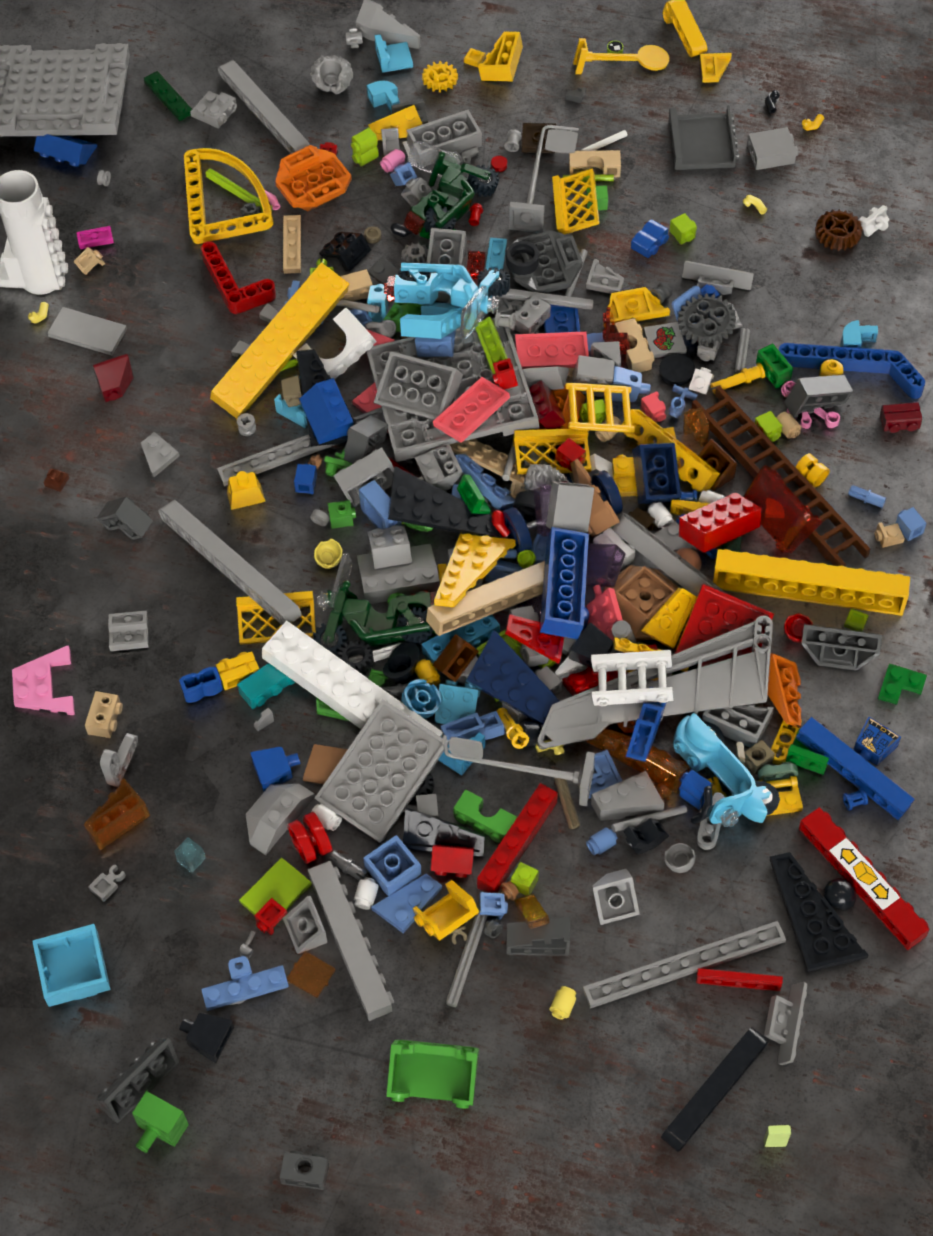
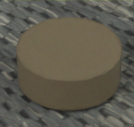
(372, 234)

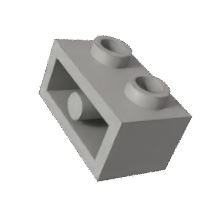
(532, 315)

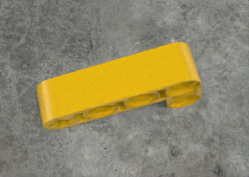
(680, 15)

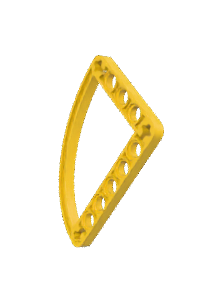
(206, 229)

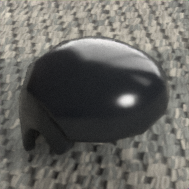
(840, 894)

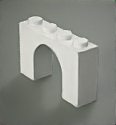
(357, 343)

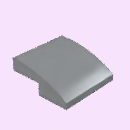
(128, 630)

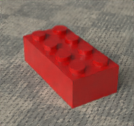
(719, 522)

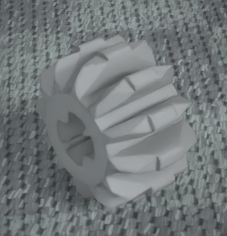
(414, 254)

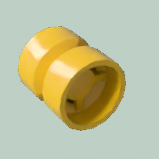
(812, 470)

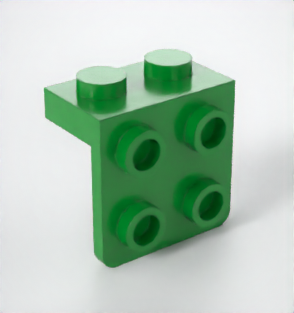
(805, 758)

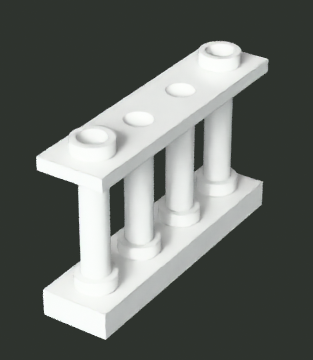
(632, 661)

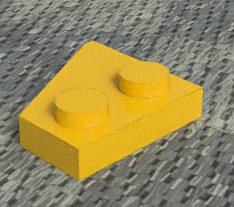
(713, 66)

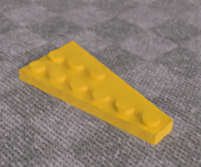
(471, 560)

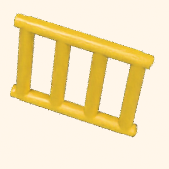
(592, 425)

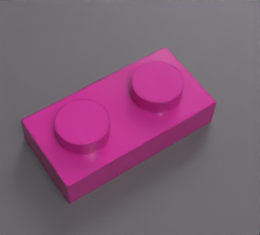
(95, 237)

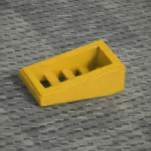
(684, 507)

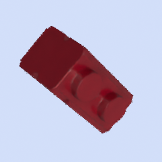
(901, 417)

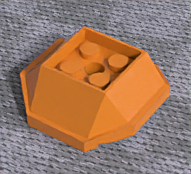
(311, 178)

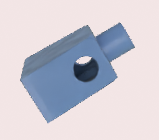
(631, 379)

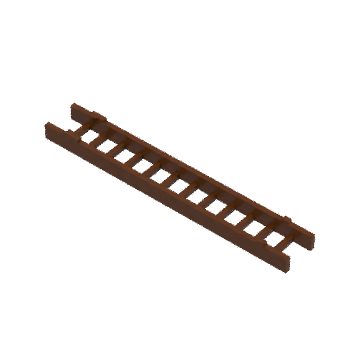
(793, 474)

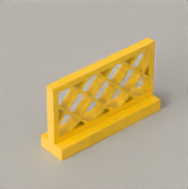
(563, 205)
(549, 438)
(247, 604)

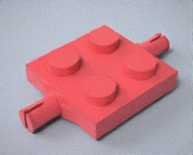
(604, 610)

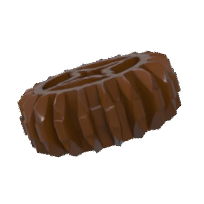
(839, 224)

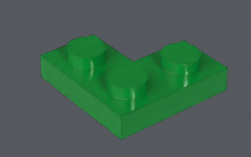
(898, 679)

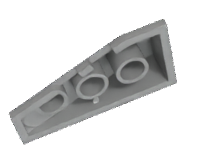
(375, 21)

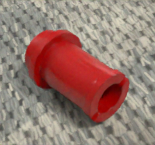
(476, 211)

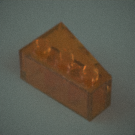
(116, 816)

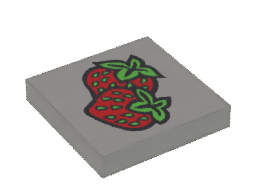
(665, 339)

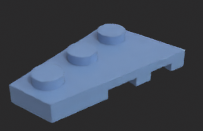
(398, 906)

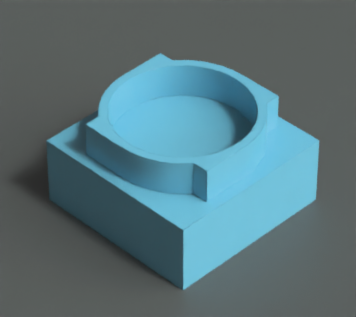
(71, 965)

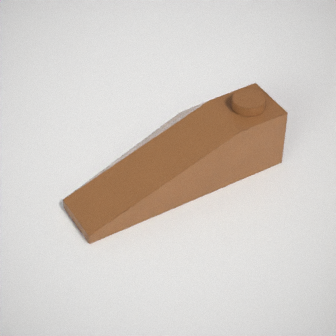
(602, 514)

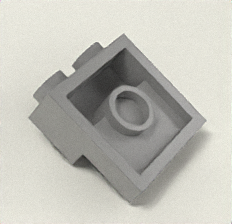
(214, 108)

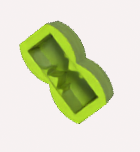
(364, 147)

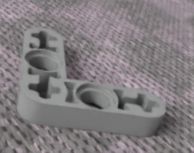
(115, 763)

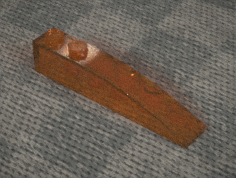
(659, 763)

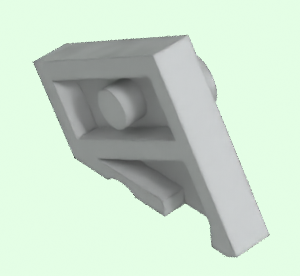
(604, 279)

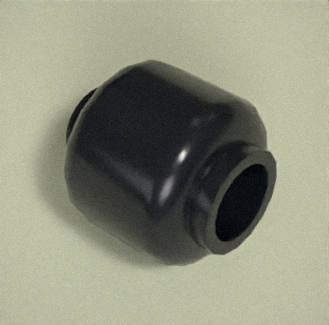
(532, 729)

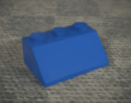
(64, 148)
(326, 411)

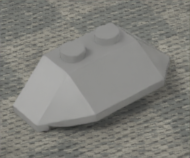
(273, 811)

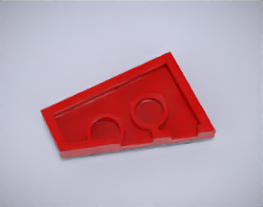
(528, 633)

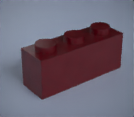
(546, 406)

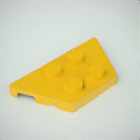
(636, 304)

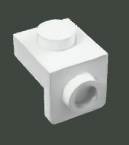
(701, 380)

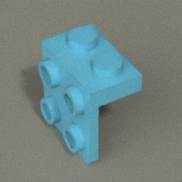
(456, 701)

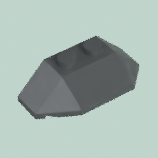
(840, 646)

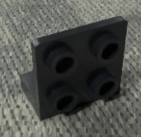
(348, 248)

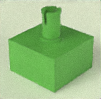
(158, 1120)

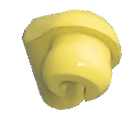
(756, 202)
(41, 315)

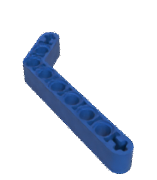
(858, 360)

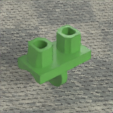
(334, 464)

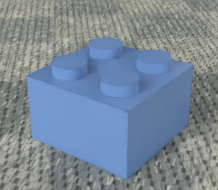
(392, 866)

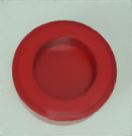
(499, 163)

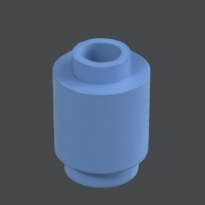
(601, 841)

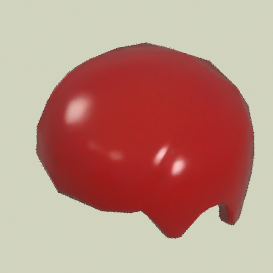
(794, 626)

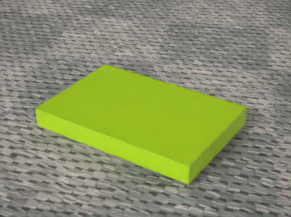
(281, 883)

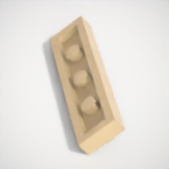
(292, 244)

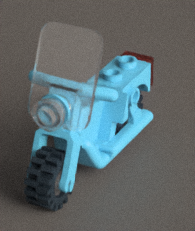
(416, 286)

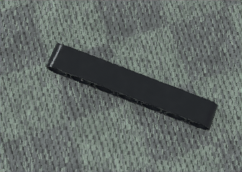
(714, 1089)

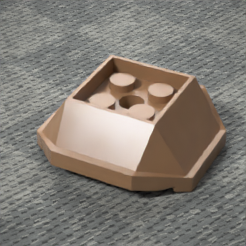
(638, 584)

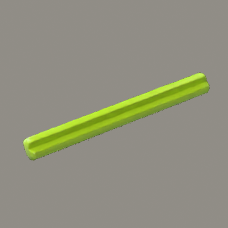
(233, 188)

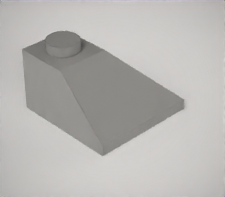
(615, 897)

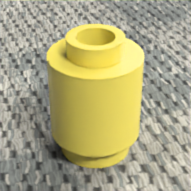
(563, 1003)

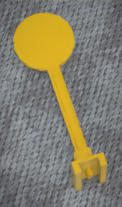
(648, 56)

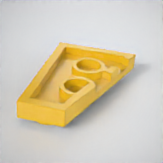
(671, 618)

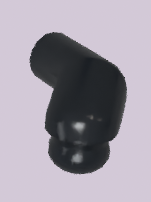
(400, 230)

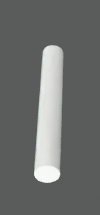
(606, 141)

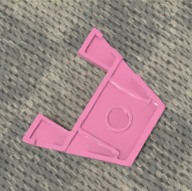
(34, 683)

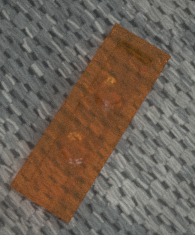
(532, 911)

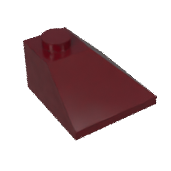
(114, 377)

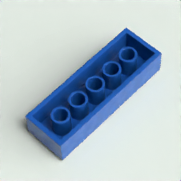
(564, 583)

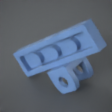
(244, 984)

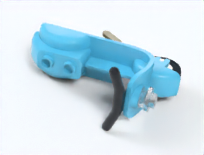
(703, 747)

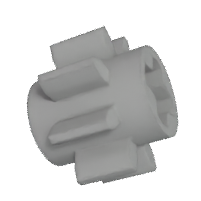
(354, 38)

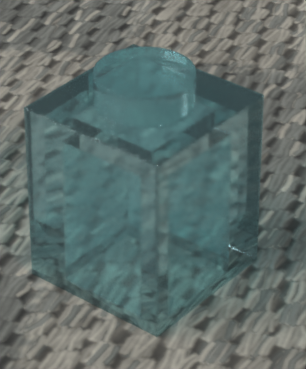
(189, 854)

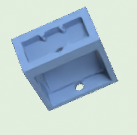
(375, 505)

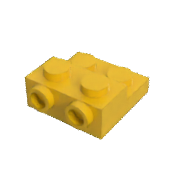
(624, 475)

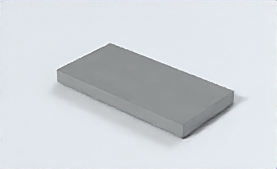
(87, 331)

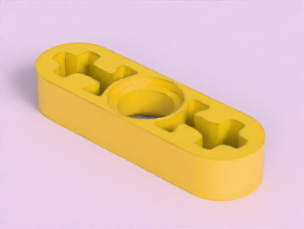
(783, 730)

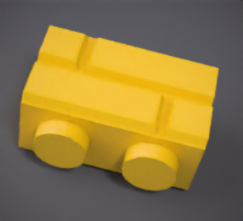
(236, 669)

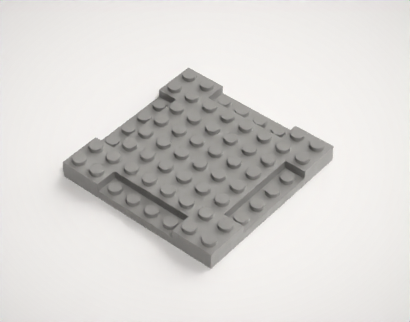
(62, 90)
(416, 435)

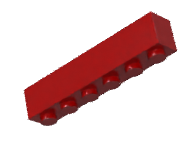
(517, 839)

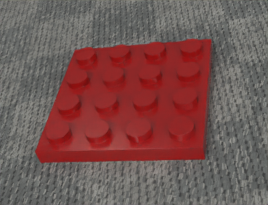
(715, 615)

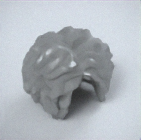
(331, 73)
(540, 475)

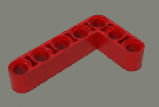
(235, 298)

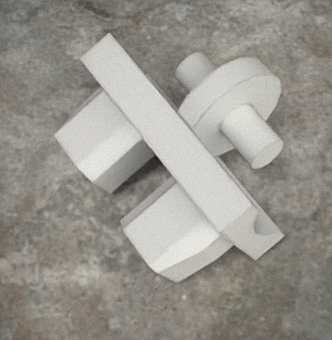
(877, 220)

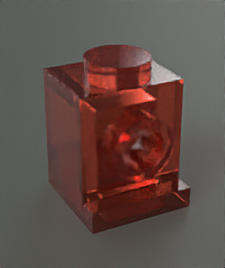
(476, 263)

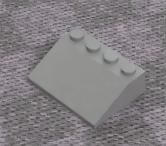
(417, 386)
(402, 579)

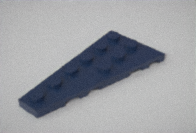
(510, 680)

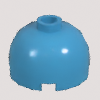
(421, 698)

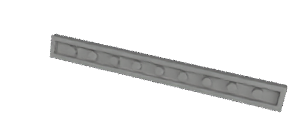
(281, 454)
(683, 964)

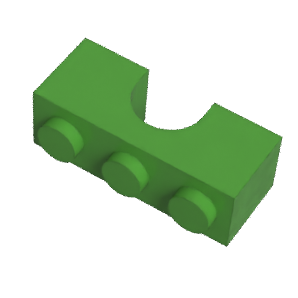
(468, 811)

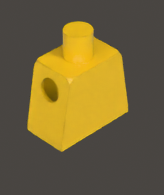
(244, 490)

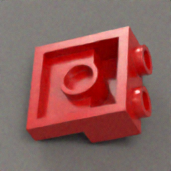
(582, 681)

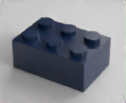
(656, 473)

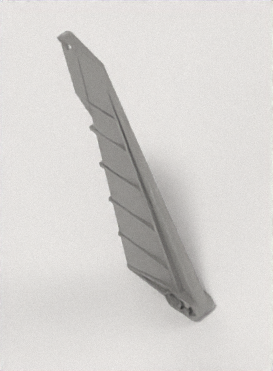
(715, 686)

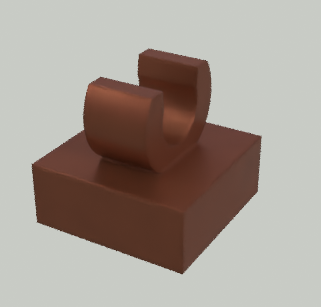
(56, 479)

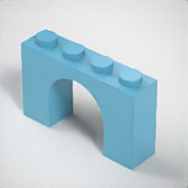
(434, 322)

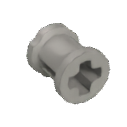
(512, 142)
(505, 320)

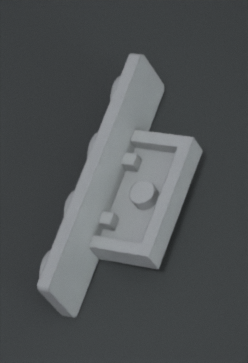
(721, 278)
(785, 1021)

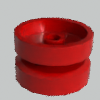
(309, 838)

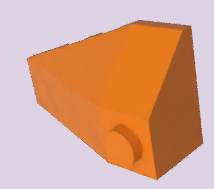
(783, 689)

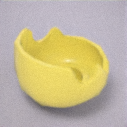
(328, 554)

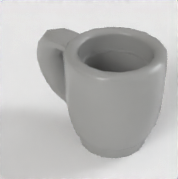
(385, 327)

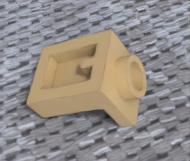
(88, 260)
(889, 535)

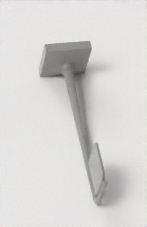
(530, 216)
(473, 751)

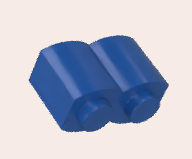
(650, 238)
(205, 683)
(693, 788)

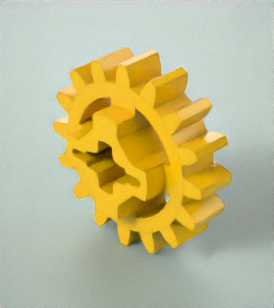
(440, 76)

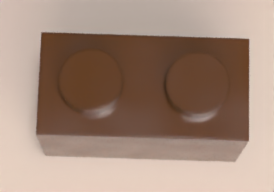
(455, 658)

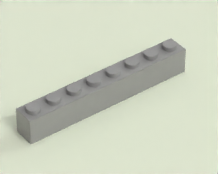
(350, 940)

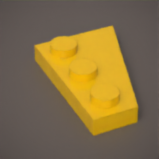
(403, 120)

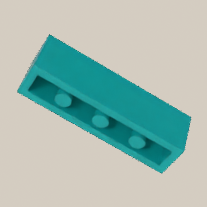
(263, 685)

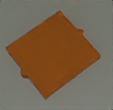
(311, 974)

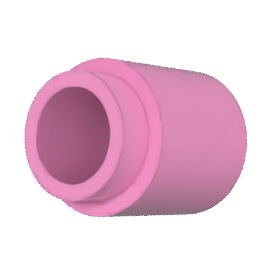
(392, 160)

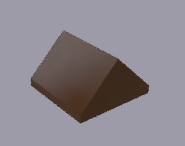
(720, 461)

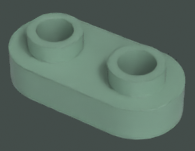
(777, 772)

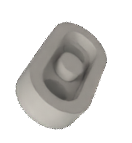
(709, 832)

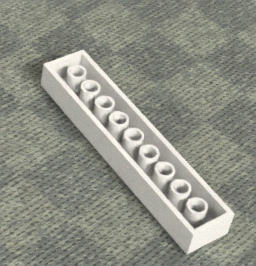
(329, 677)

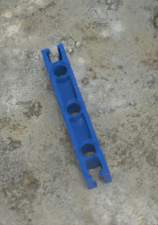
(855, 768)

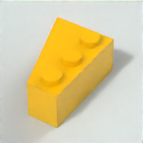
(503, 59)

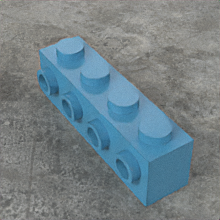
(474, 633)

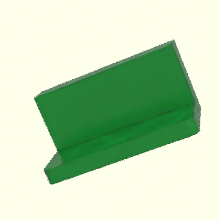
(472, 496)

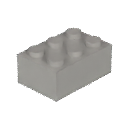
(372, 467)

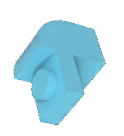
(383, 93)
(854, 334)

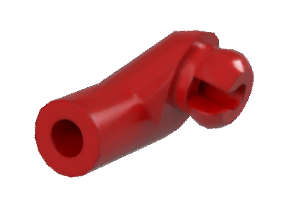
(499, 523)

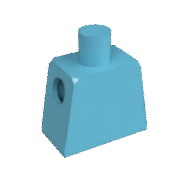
(378, 298)

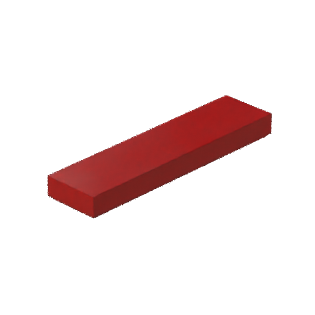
(739, 979)

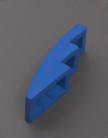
(645, 730)

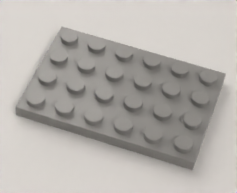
(381, 771)

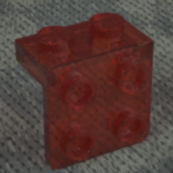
(610, 336)

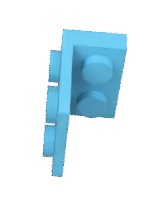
(392, 56)

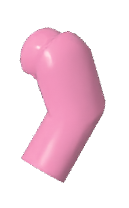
(273, 200)

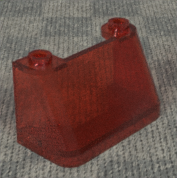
(782, 512)

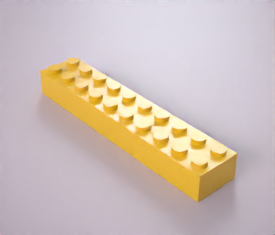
(279, 341)
(811, 582)

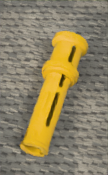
(746, 376)
(513, 730)

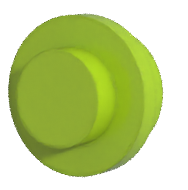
(526, 558)

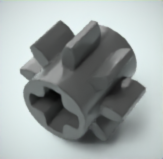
(249, 209)

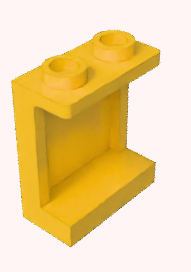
(447, 913)

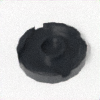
(676, 369)

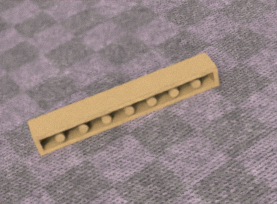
(488, 599)

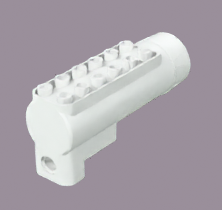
(32, 247)

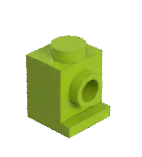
(600, 413)

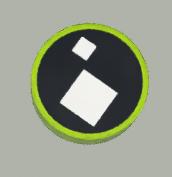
(615, 47)

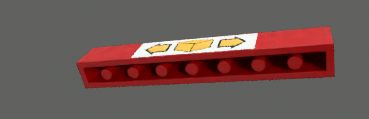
(867, 881)

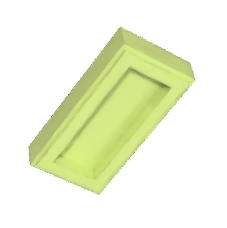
(777, 1136)

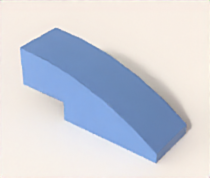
(469, 726)

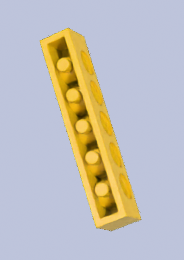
(706, 474)

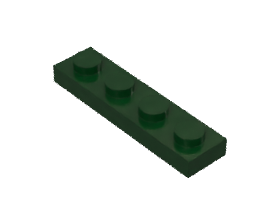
(168, 95)

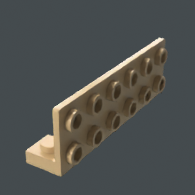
(492, 460)

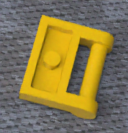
(789, 800)

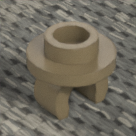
(456, 932)

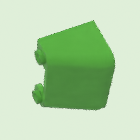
(432, 1072)

